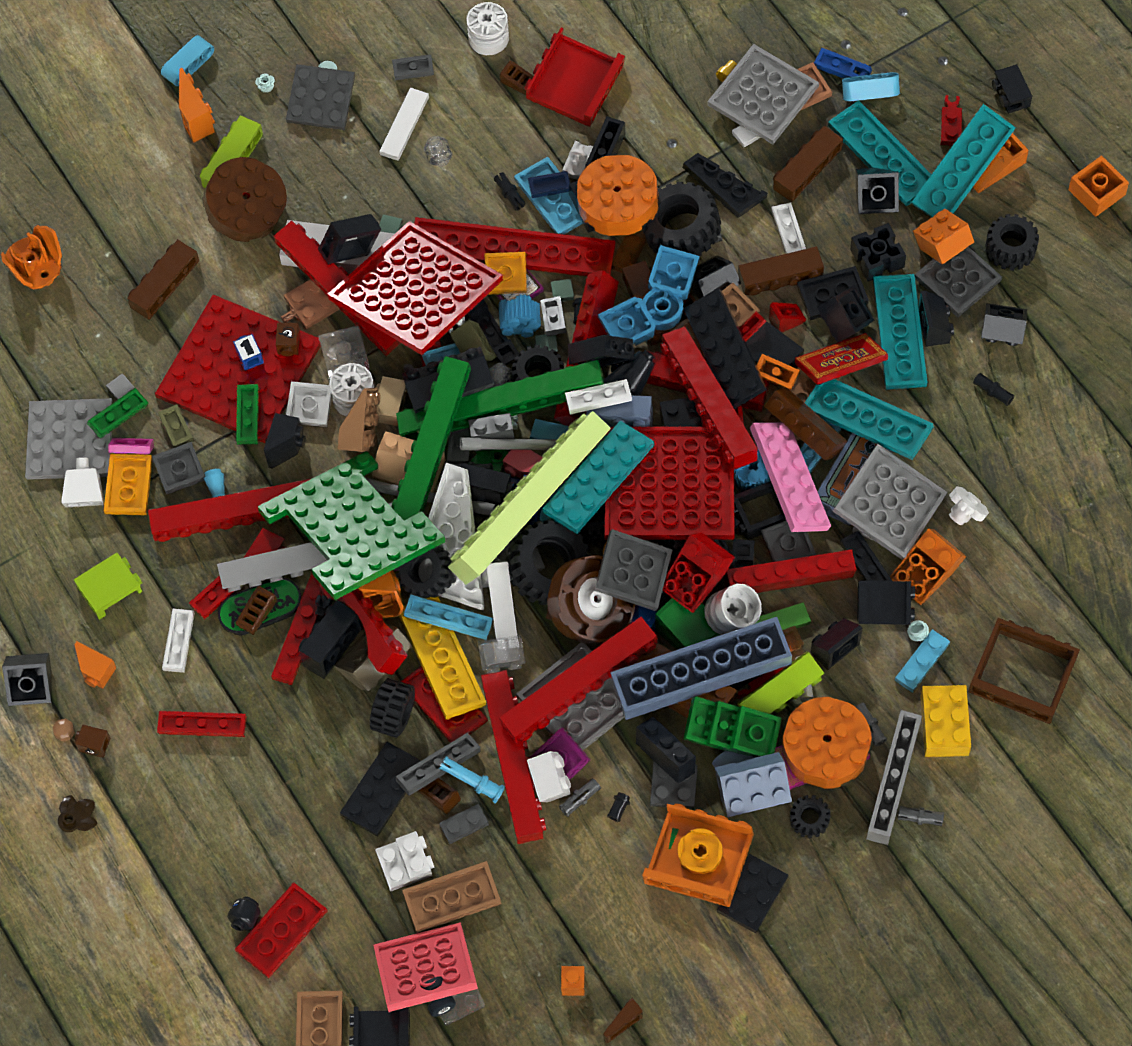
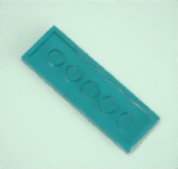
(879, 148)
(964, 163)
(900, 331)
(869, 417)
(598, 477)

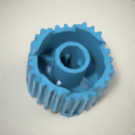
(519, 316)
(751, 475)

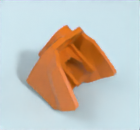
(34, 256)
(384, 594)

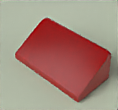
(752, 325)

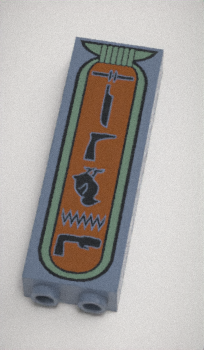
(843, 472)

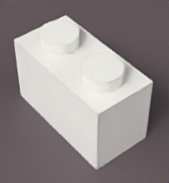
(549, 776)

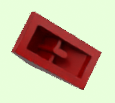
(785, 316)

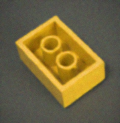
(945, 721)

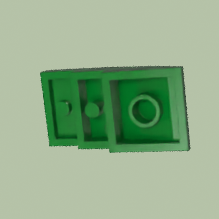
(731, 727)

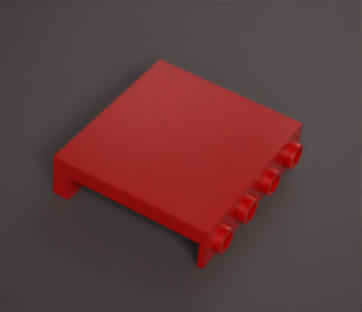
(573, 78)

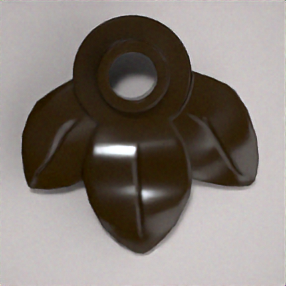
(78, 812)

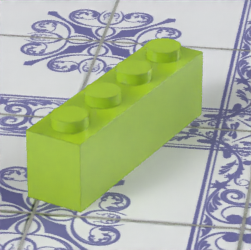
(238, 143)
(784, 685)

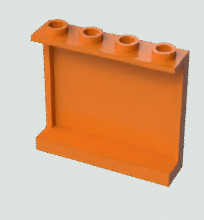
(716, 886)

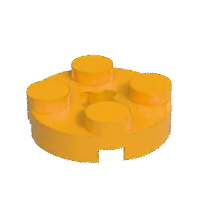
(692, 841)

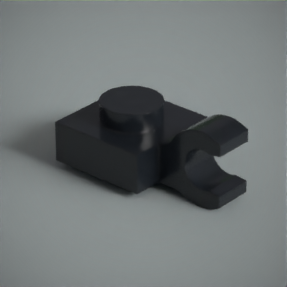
(322, 604)

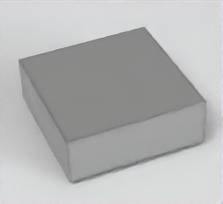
(120, 386)

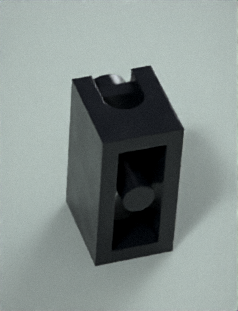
(1012, 89)

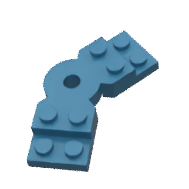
(667, 286)

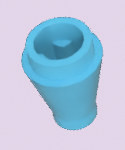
(215, 482)

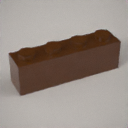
(807, 163)
(780, 271)
(163, 279)
(636, 282)
(805, 423)

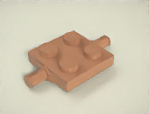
(308, 305)

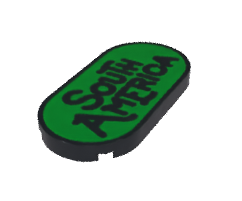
(287, 603)

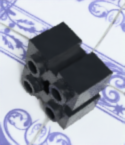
(878, 252)

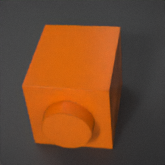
(573, 980)

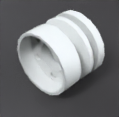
(487, 28)
(347, 384)
(732, 608)

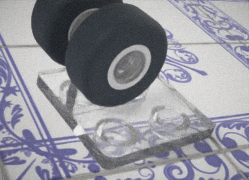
(455, 1006)

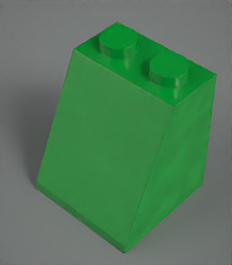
(681, 626)

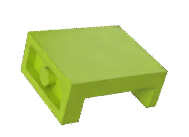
(107, 584)

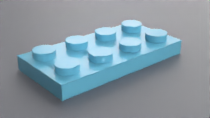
(555, 209)

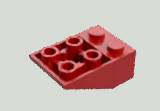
(696, 571)

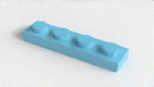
(448, 617)

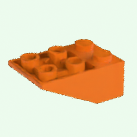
(194, 112)
(1008, 159)
(928, 564)

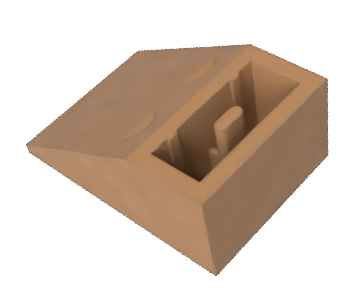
(358, 428)

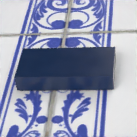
(549, 184)

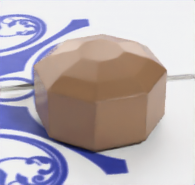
(63, 730)

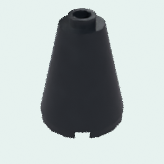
(635, 371)

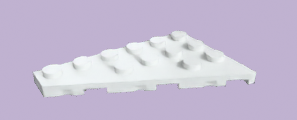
(455, 519)

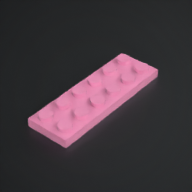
(790, 477)

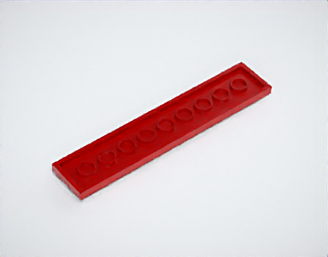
(543, 250)

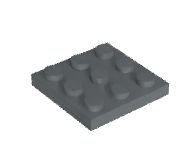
(320, 97)
(959, 280)
(633, 570)

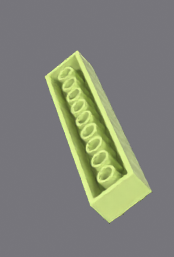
(527, 497)

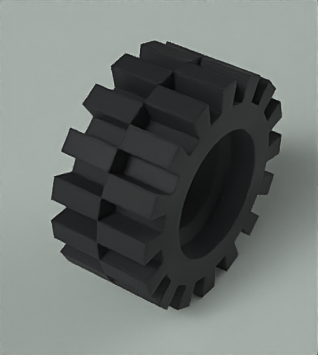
(816, 805)

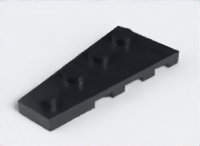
(724, 186)

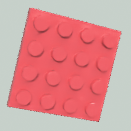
(419, 957)

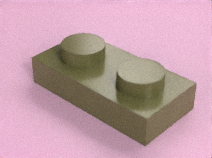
(175, 426)

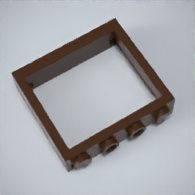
(1012, 700)

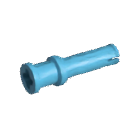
(481, 784)

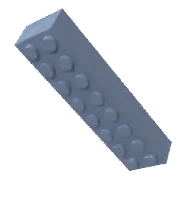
(701, 668)

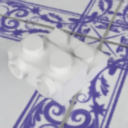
(405, 861)

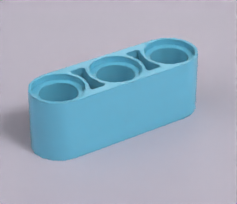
(189, 58)
(870, 86)

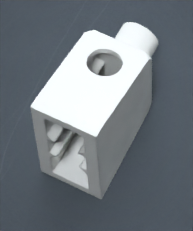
(82, 486)

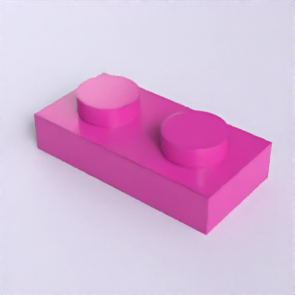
(131, 445)

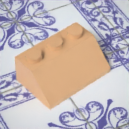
(392, 457)

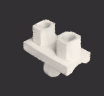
(577, 159)

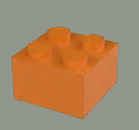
(1098, 186)
(943, 236)

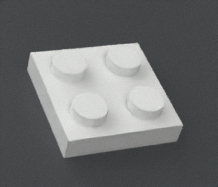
(309, 403)

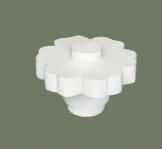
(966, 507)

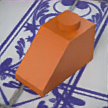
(777, 372)
(94, 666)

